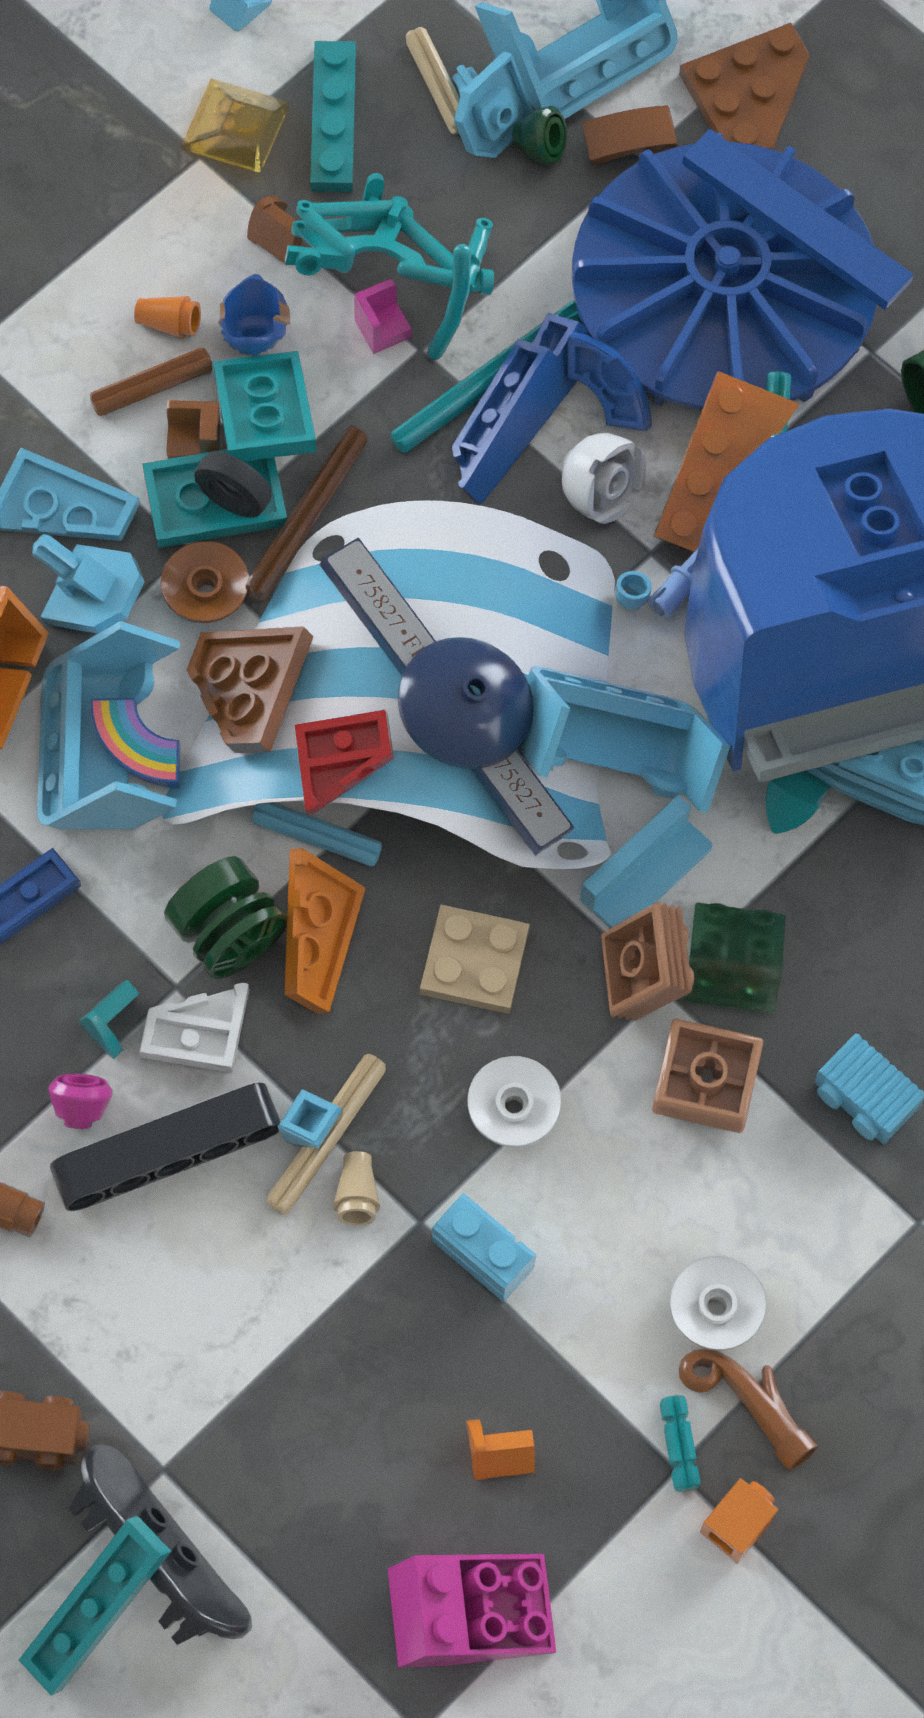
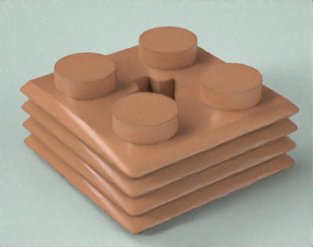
(646, 961)
(734, 1065)

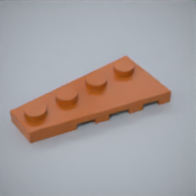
(729, 429)

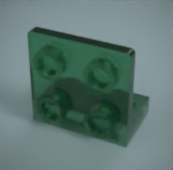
(736, 957)

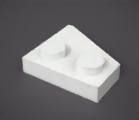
(197, 1031)

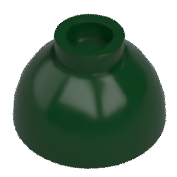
(542, 135)

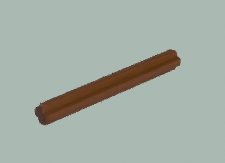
(306, 513)

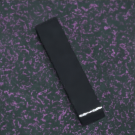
(165, 1146)

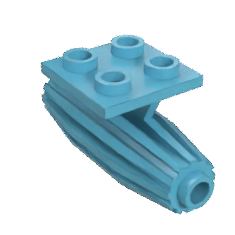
(883, 779)

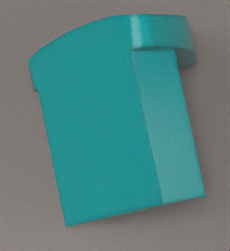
(793, 800)
(96, 1019)

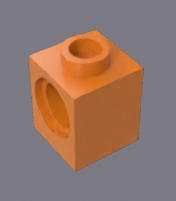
(740, 1519)

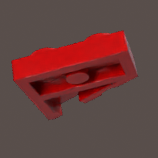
(340, 754)

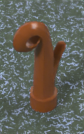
(764, 1403)

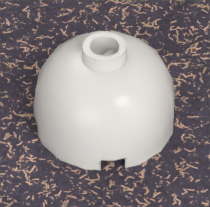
(602, 474)

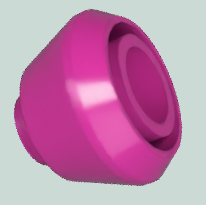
(79, 1099)

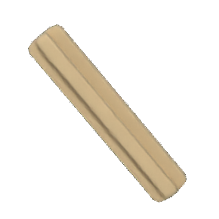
(434, 75)

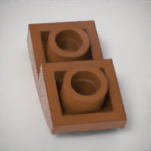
(629, 133)

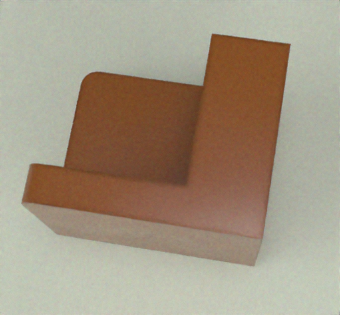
(192, 427)

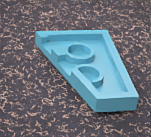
(59, 501)

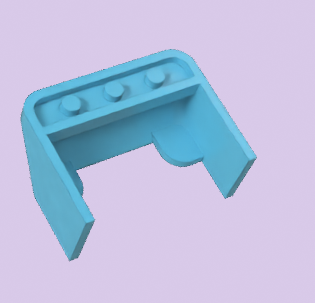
(589, 59)
(623, 732)
(76, 776)

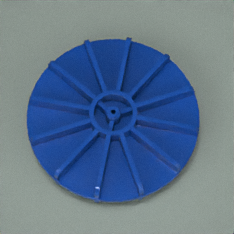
(705, 287)

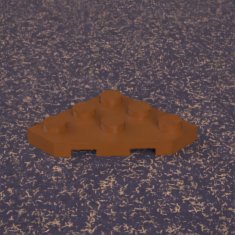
(749, 85)
(249, 681)

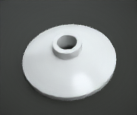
(517, 1080)
(724, 1281)

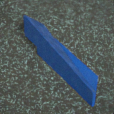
(515, 406)

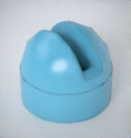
(637, 590)

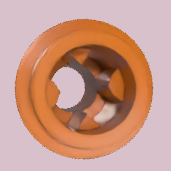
(169, 314)

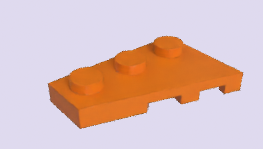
(319, 929)

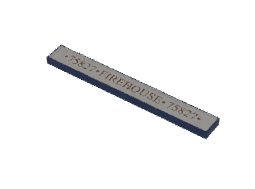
(401, 637)

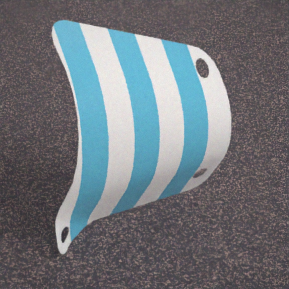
(463, 576)

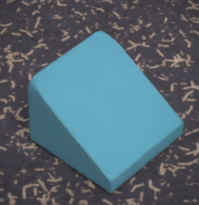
(238, 12)
(308, 1120)

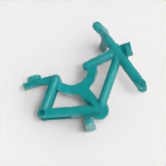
(388, 219)

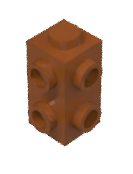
(41, 1431)

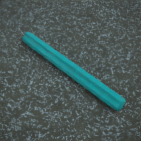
(461, 395)

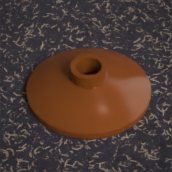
(204, 565)

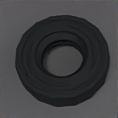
(233, 484)

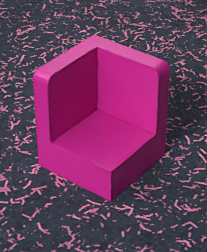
(380, 316)

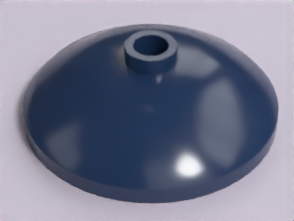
(450, 720)

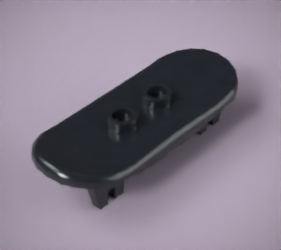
(185, 1574)

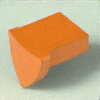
(500, 1453)

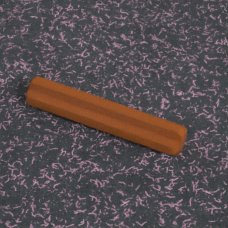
(151, 381)

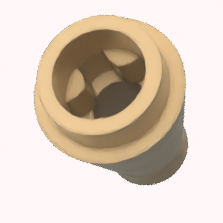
(356, 1192)

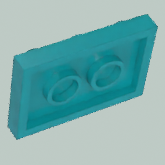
(264, 406)
(187, 515)

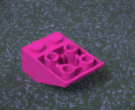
(470, 1609)

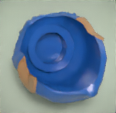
(253, 316)

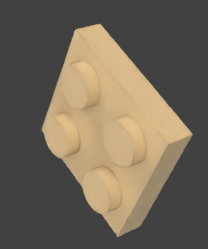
(474, 959)

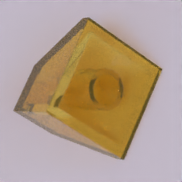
(235, 125)

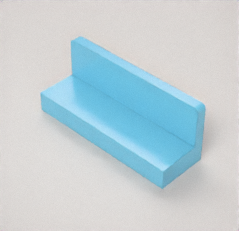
(646, 865)

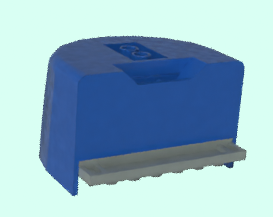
(814, 595)

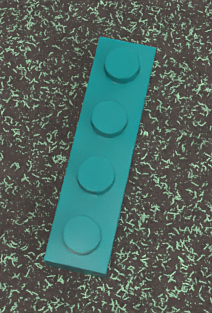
(333, 116)
(94, 1605)

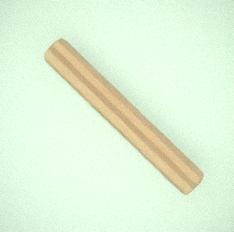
(308, 1159)

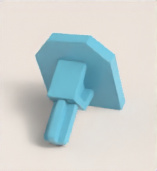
(490, 105)
(92, 585)

